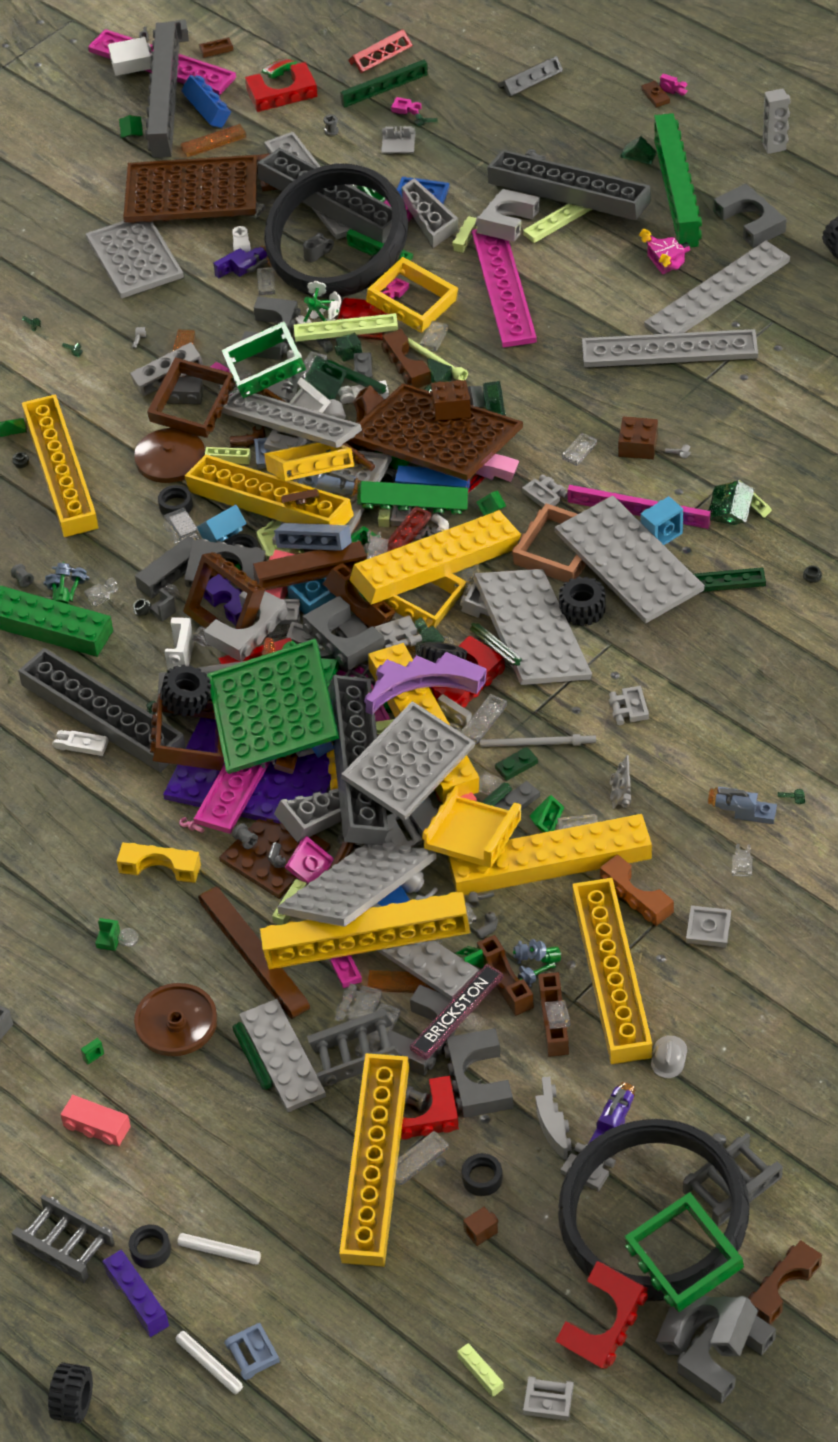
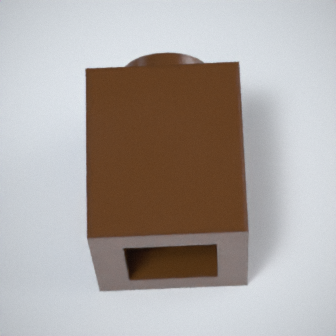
(481, 1226)

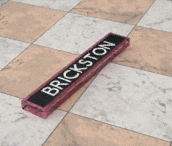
(456, 1011)

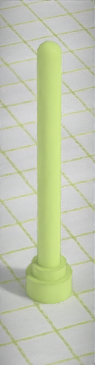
(458, 372)

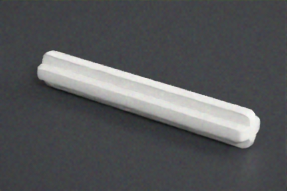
(219, 1248)
(209, 1362)

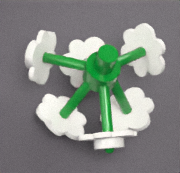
(317, 307)

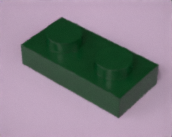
(516, 763)

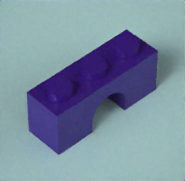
(221, 591)

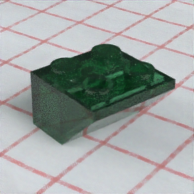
(325, 377)
(731, 503)

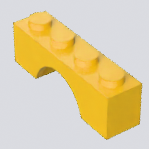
(135, 858)

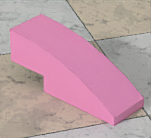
(499, 466)

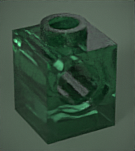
(347, 346)

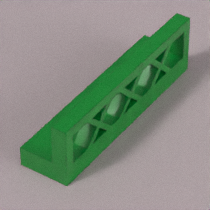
(369, 245)

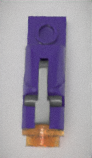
(241, 262)
(615, 1109)

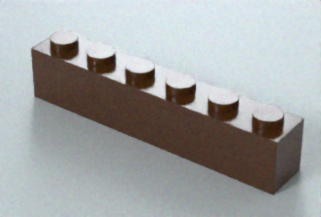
(305, 566)

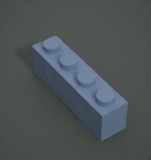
(313, 536)

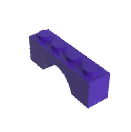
(144, 1303)

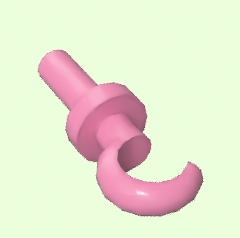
(191, 826)

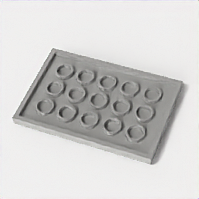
(134, 256)
(408, 760)

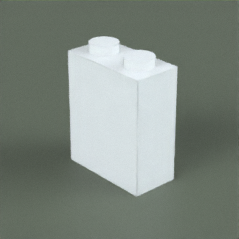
(130, 56)

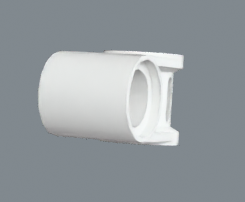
(241, 239)

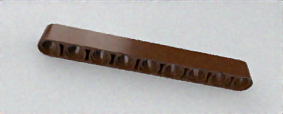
(251, 950)

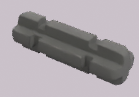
(325, 344)

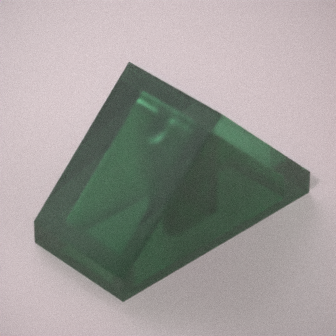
(639, 151)
(439, 371)
(493, 397)

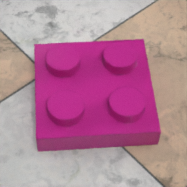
(308, 861)

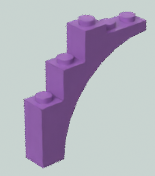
(421, 673)

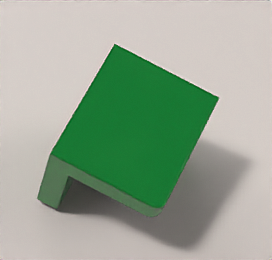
(130, 126)
(491, 503)
(108, 934)

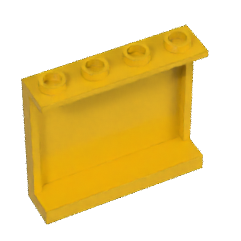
(470, 829)

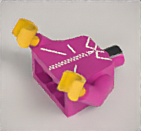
(664, 253)

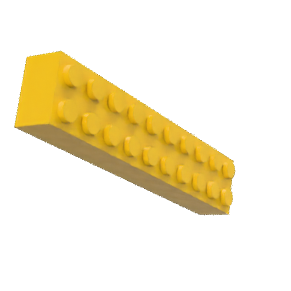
(60, 466)
(263, 492)
(434, 557)
(464, 774)
(556, 854)
(371, 931)
(612, 971)
(374, 1160)

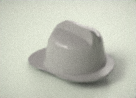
(669, 1056)

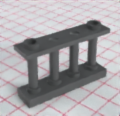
(341, 1035)
(755, 1186)
(60, 1258)

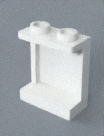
(310, 397)
(183, 643)

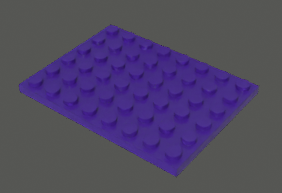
(192, 784)

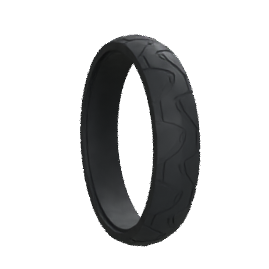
(318, 180)
(648, 1132)

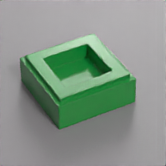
(92, 1051)

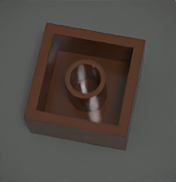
(450, 400)
(638, 438)

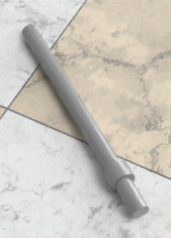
(576, 740)

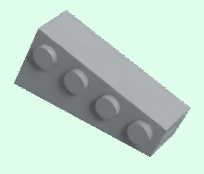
(430, 214)
(309, 814)

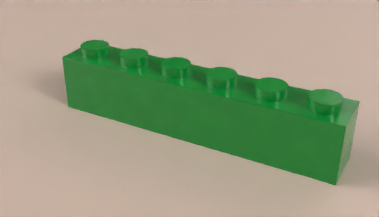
(411, 495)

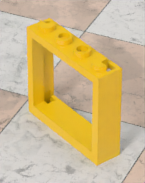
(423, 278)
(308, 460)
(446, 583)

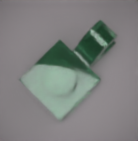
(428, 634)

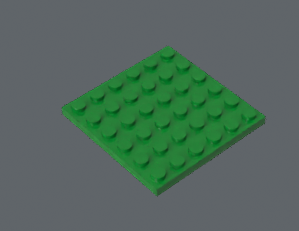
(272, 706)

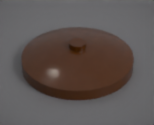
(168, 455)
(175, 1019)

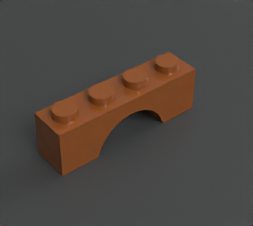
(653, 905)

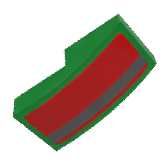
(278, 67)

